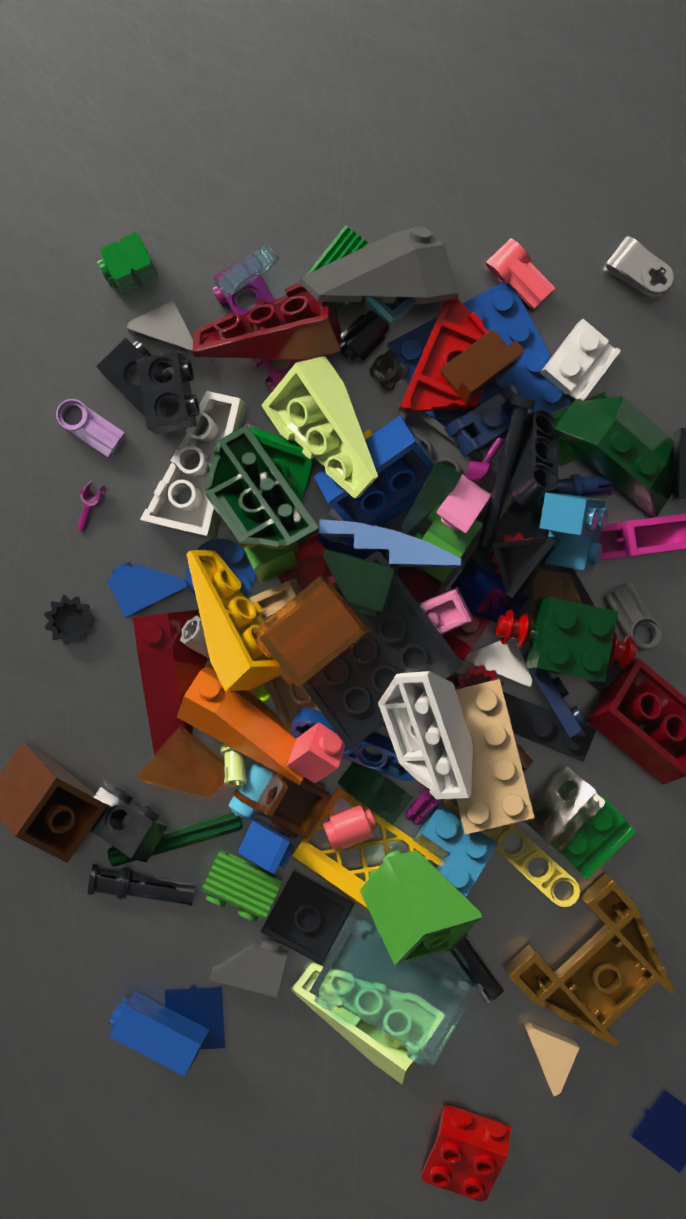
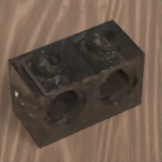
(569, 814)

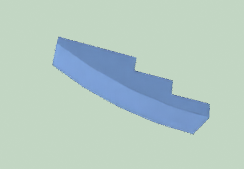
(402, 548)

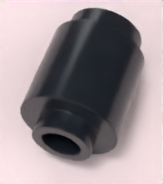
(363, 336)

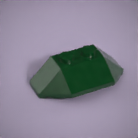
(622, 448)
(255, 496)

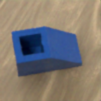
(266, 846)

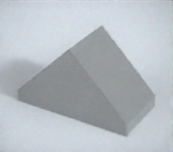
(164, 327)

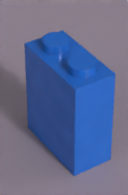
(157, 1032)

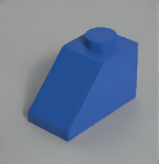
(141, 587)

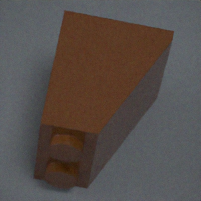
(46, 803)

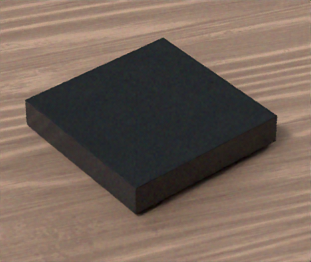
(307, 917)

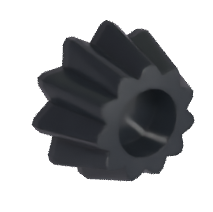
(68, 619)

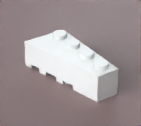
(181, 495)

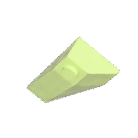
(319, 416)
(372, 1042)

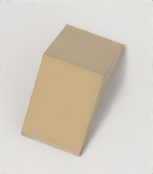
(554, 1054)

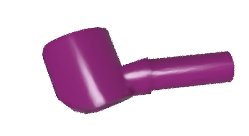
(478, 469)
(89, 501)

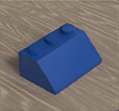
(401, 470)

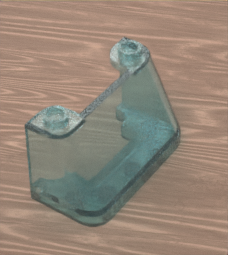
(408, 1001)

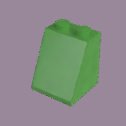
(416, 907)

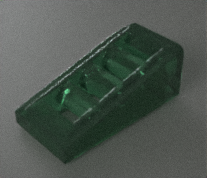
(436, 488)

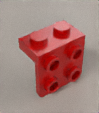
(467, 1153)

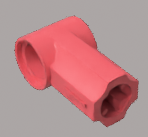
(514, 267)

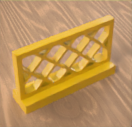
(332, 871)

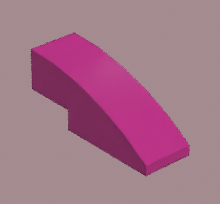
(643, 537)

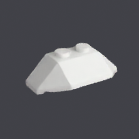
(429, 733)

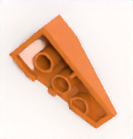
(239, 722)

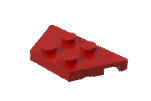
(451, 335)

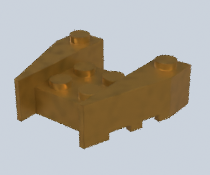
(603, 974)

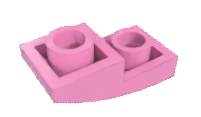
(463, 505)

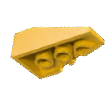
(229, 624)

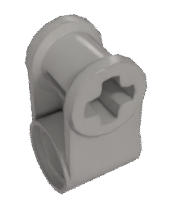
(637, 266)

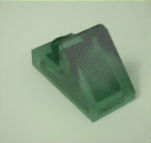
(375, 791)

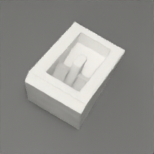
(504, 659)

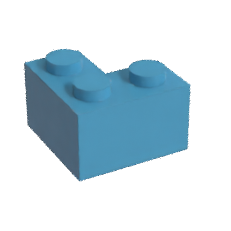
(577, 525)
(461, 854)

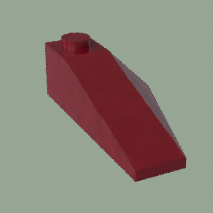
(282, 329)
(166, 670)

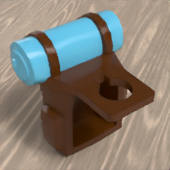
(288, 805)

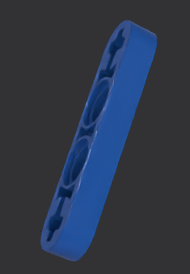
(357, 753)

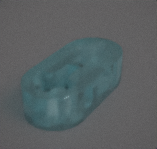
(247, 270)

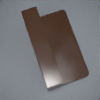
(481, 365)

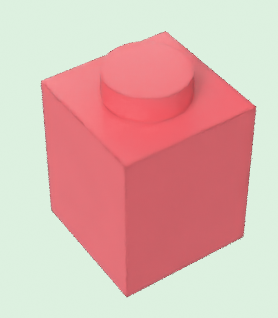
(316, 753)

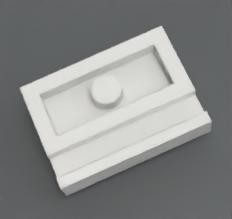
(580, 361)

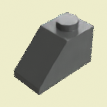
(254, 968)

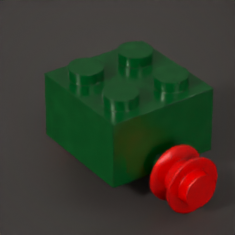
(569, 639)

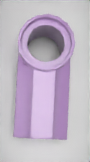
(92, 428)

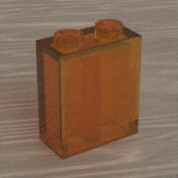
(310, 632)

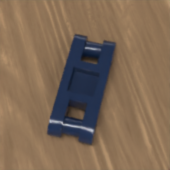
(485, 421)

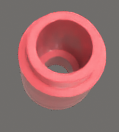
(350, 827)

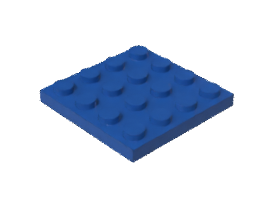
(506, 315)

